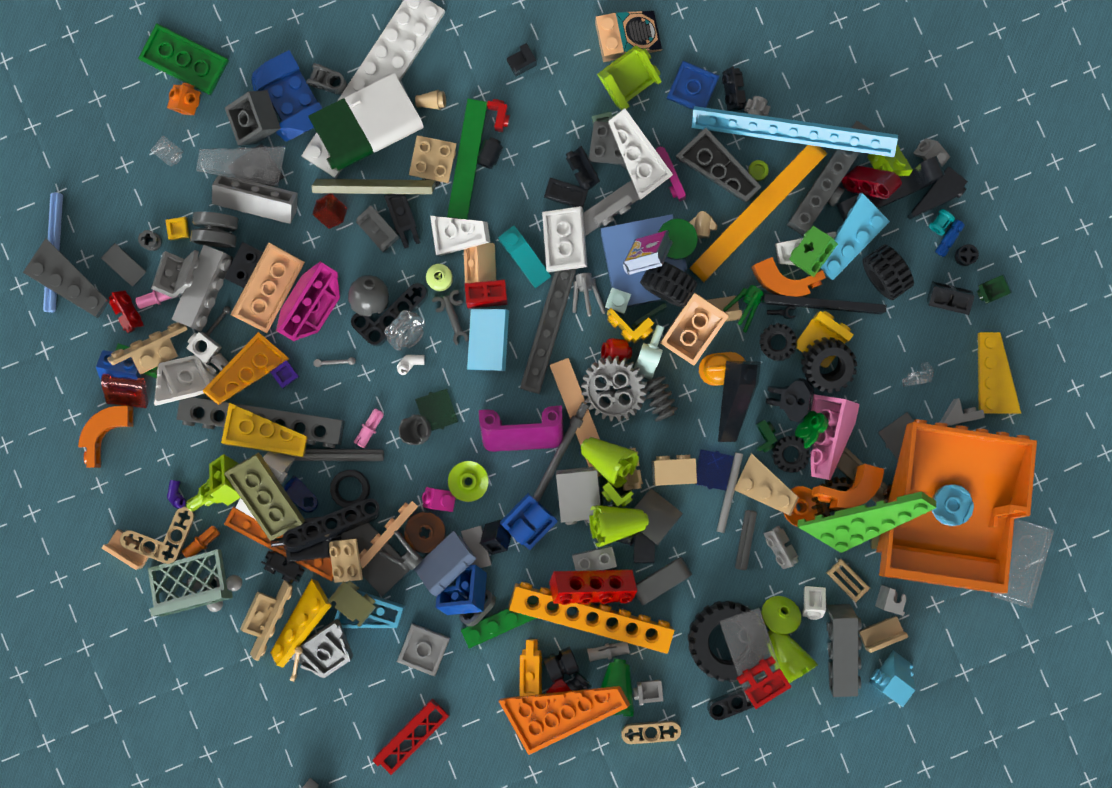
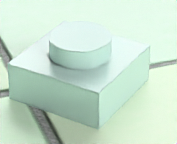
(618, 300)

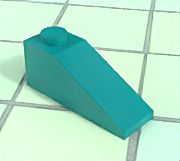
(524, 256)

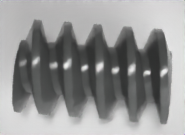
(660, 398)

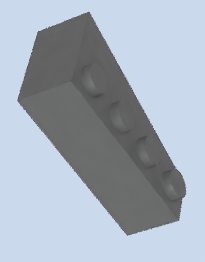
(715, 163)
(60, 276)
(843, 650)

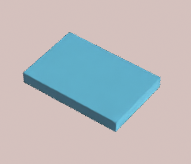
(488, 339)

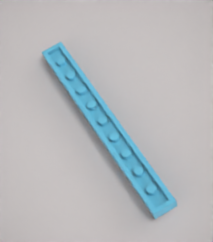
(795, 131)

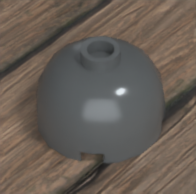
(368, 295)

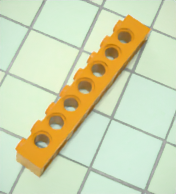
(659, 642)

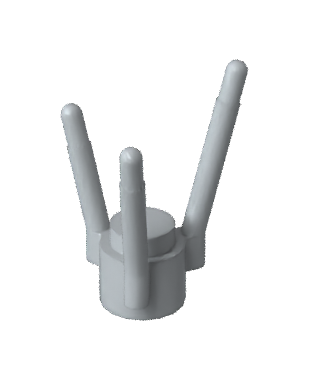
(584, 283)

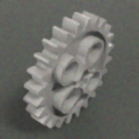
(610, 371)

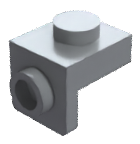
(930, 148)
(648, 691)

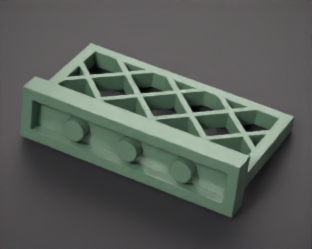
(188, 601)

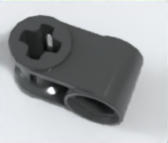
(323, 79)

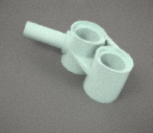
(650, 355)

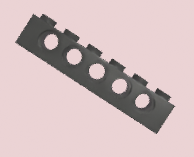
(823, 187)

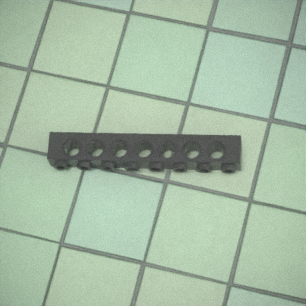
(334, 428)

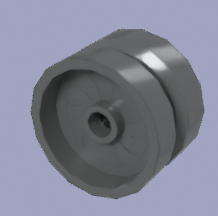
(214, 229)

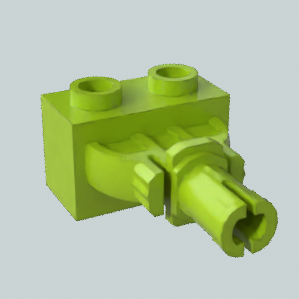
(217, 487)

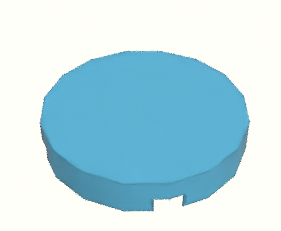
(953, 505)

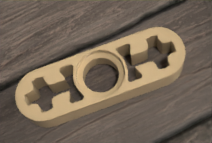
(636, 738)

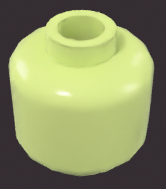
(444, 282)

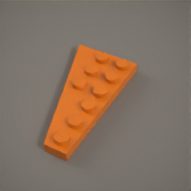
(553, 716)

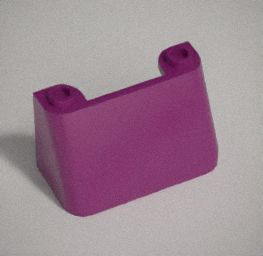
(522, 436)

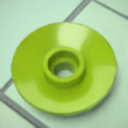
(457, 483)
(776, 620)

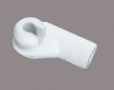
(408, 362)

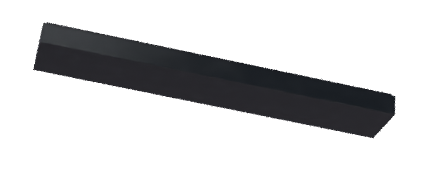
(823, 304)

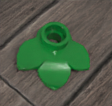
(811, 427)

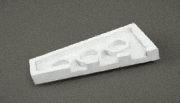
(640, 157)

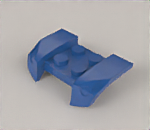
(288, 94)

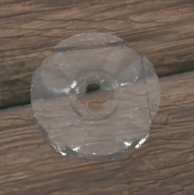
(396, 331)

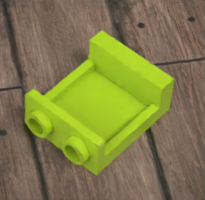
(629, 76)

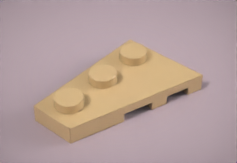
(765, 487)

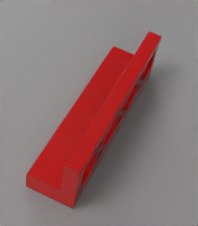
(404, 734)

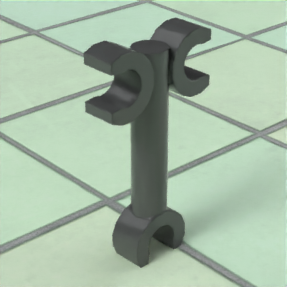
(448, 302)

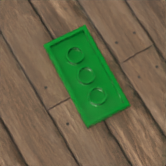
(183, 59)

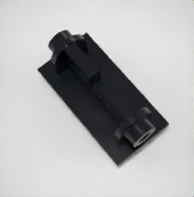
(734, 98)
(586, 176)
(275, 563)

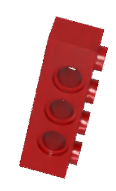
(592, 586)

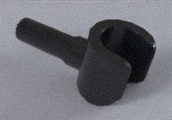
(781, 312)

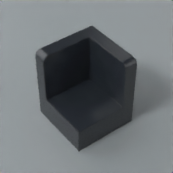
(522, 60)
(495, 538)

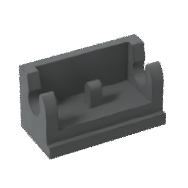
(377, 229)

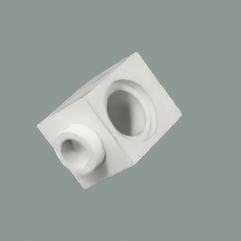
(212, 347)

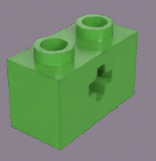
(809, 260)

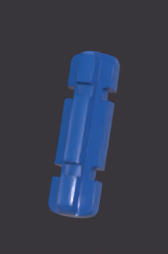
(949, 238)

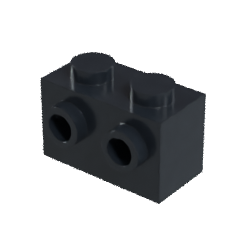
(243, 265)

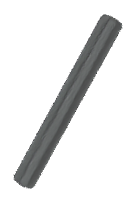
(341, 455)

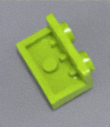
(896, 164)
(611, 495)

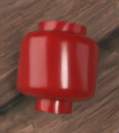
(616, 347)

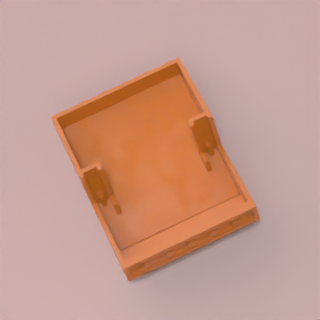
(1000, 482)

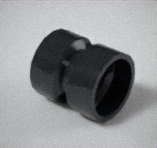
(561, 664)

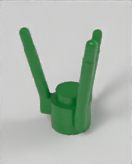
(752, 298)

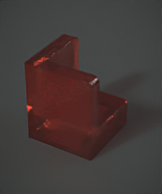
(329, 211)

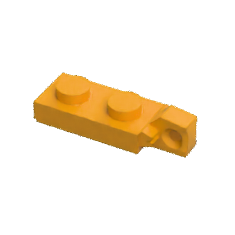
(531, 669)

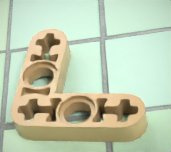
(160, 546)

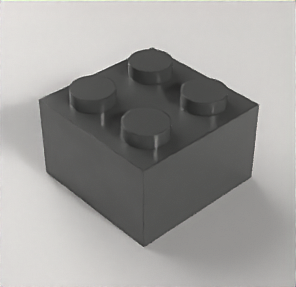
(252, 117)

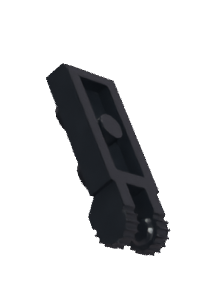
(402, 217)

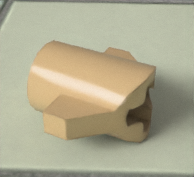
(703, 224)

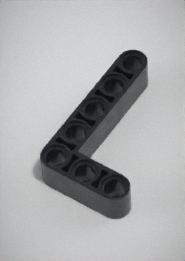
(921, 177)

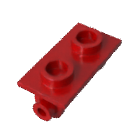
(122, 302)

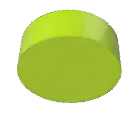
(758, 170)

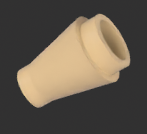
(432, 100)

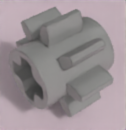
(757, 106)

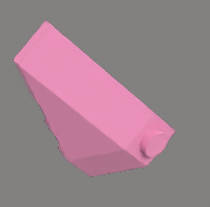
(831, 443)

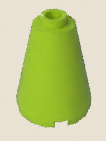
(610, 460)
(615, 523)
(791, 657)

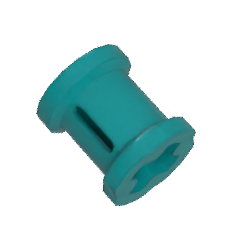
(941, 222)

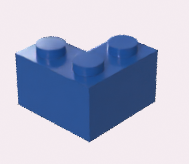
(467, 595)

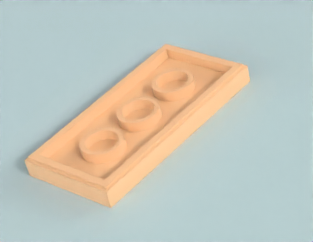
(267, 288)

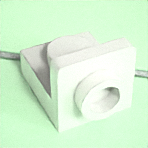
(814, 602)

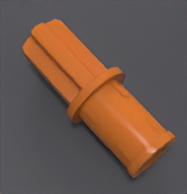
(201, 542)

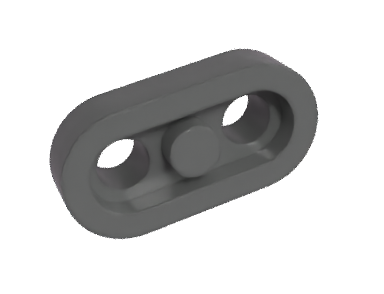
(466, 618)

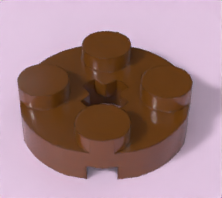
(413, 531)

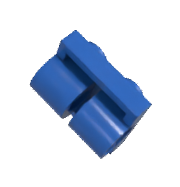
(528, 521)

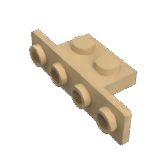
(152, 351)
(263, 616)

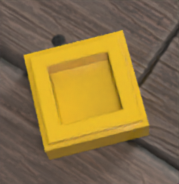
(177, 228)

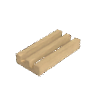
(835, 567)

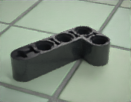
(392, 311)

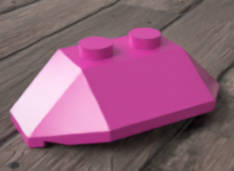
(309, 303)

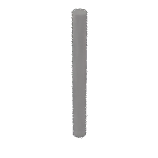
(729, 492)

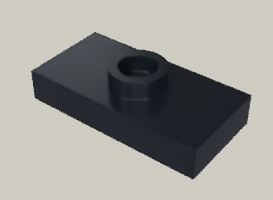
(565, 193)

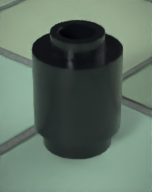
(489, 153)

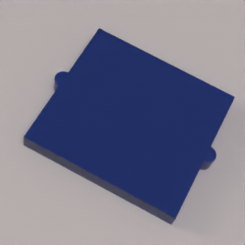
(713, 469)

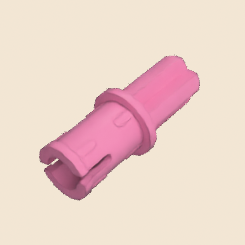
(151, 299)
(369, 428)

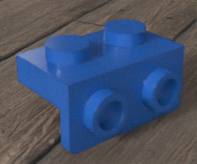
(123, 369)

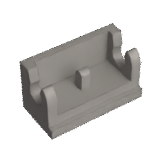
(887, 600)

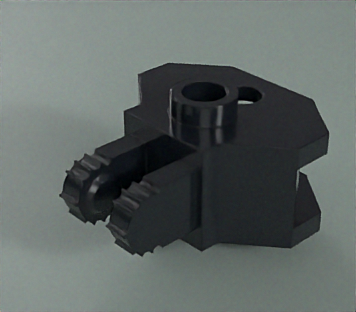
(791, 398)

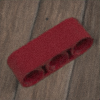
(871, 182)

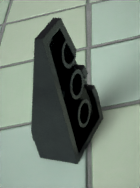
(738, 390)

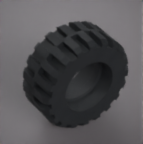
(699, 639)

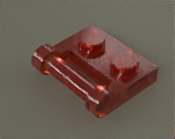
(124, 395)

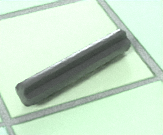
(745, 540)

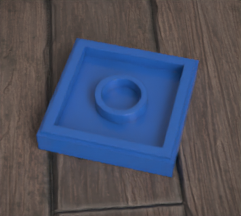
(692, 86)

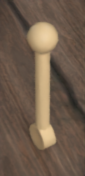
(298, 650)

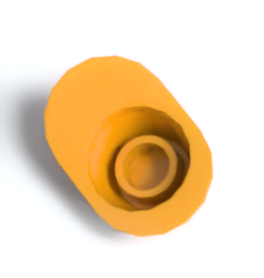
(713, 367)

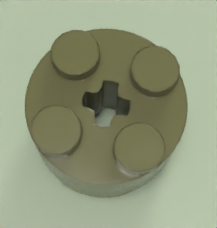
(352, 603)

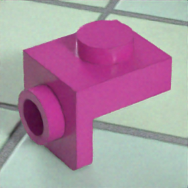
(438, 499)

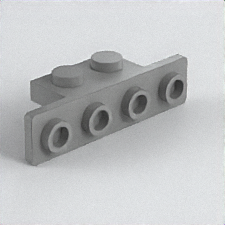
(606, 209)

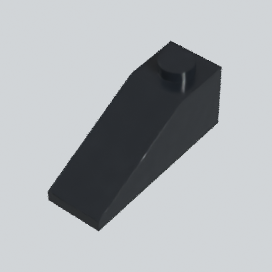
(941, 192)

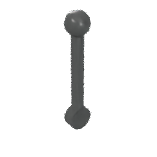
(226, 310)

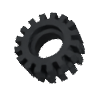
(769, 333)
(779, 459)

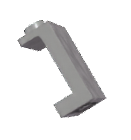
(577, 493)

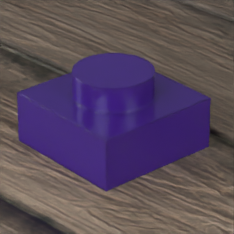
(284, 374)

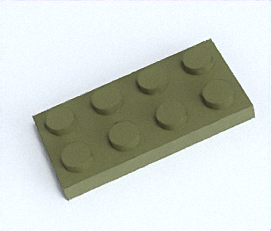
(264, 496)

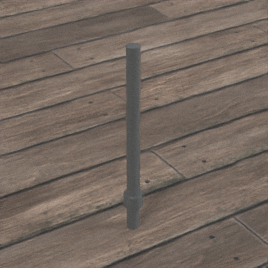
(575, 423)

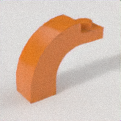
(777, 284)
(97, 428)
(865, 486)

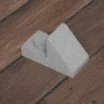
(955, 415)

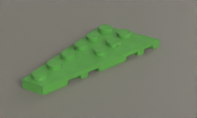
(859, 524)

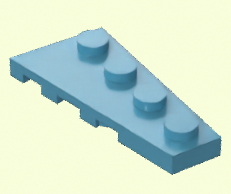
(857, 231)

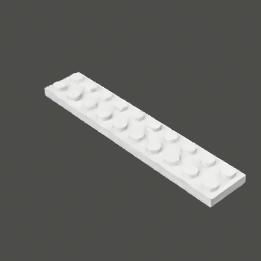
(391, 54)

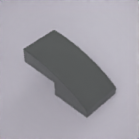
(123, 264)

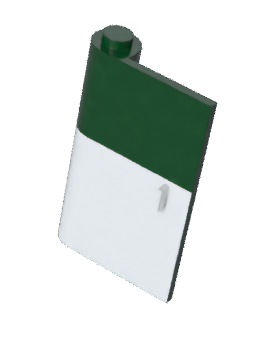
(365, 122)

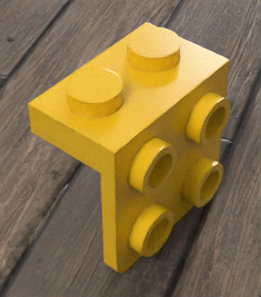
(823, 326)
(628, 334)

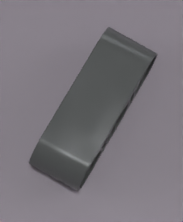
(662, 580)

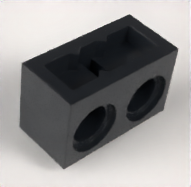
(950, 298)

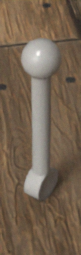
(318, 362)

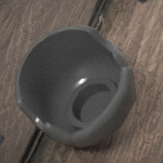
(415, 430)

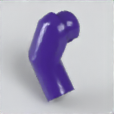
(174, 496)

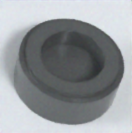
(835, 196)

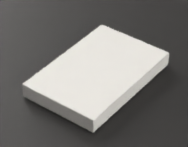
(564, 239)

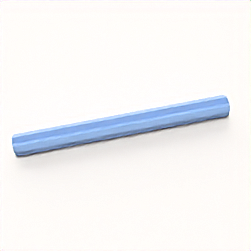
(54, 233)

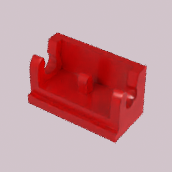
(486, 294)

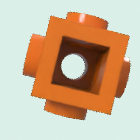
(184, 99)

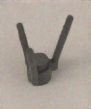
(410, 557)

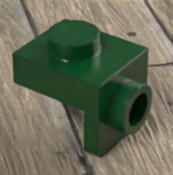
(993, 289)
(766, 430)

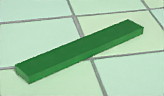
(467, 159)

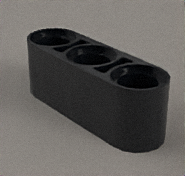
(725, 701)

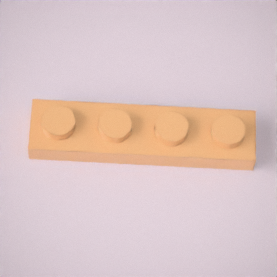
(391, 526)

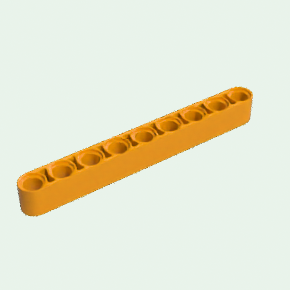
(757, 211)

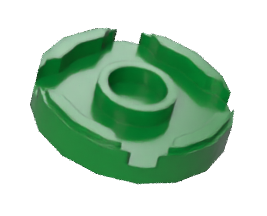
(683, 238)

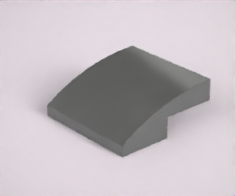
(661, 516)

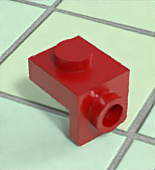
(502, 118)

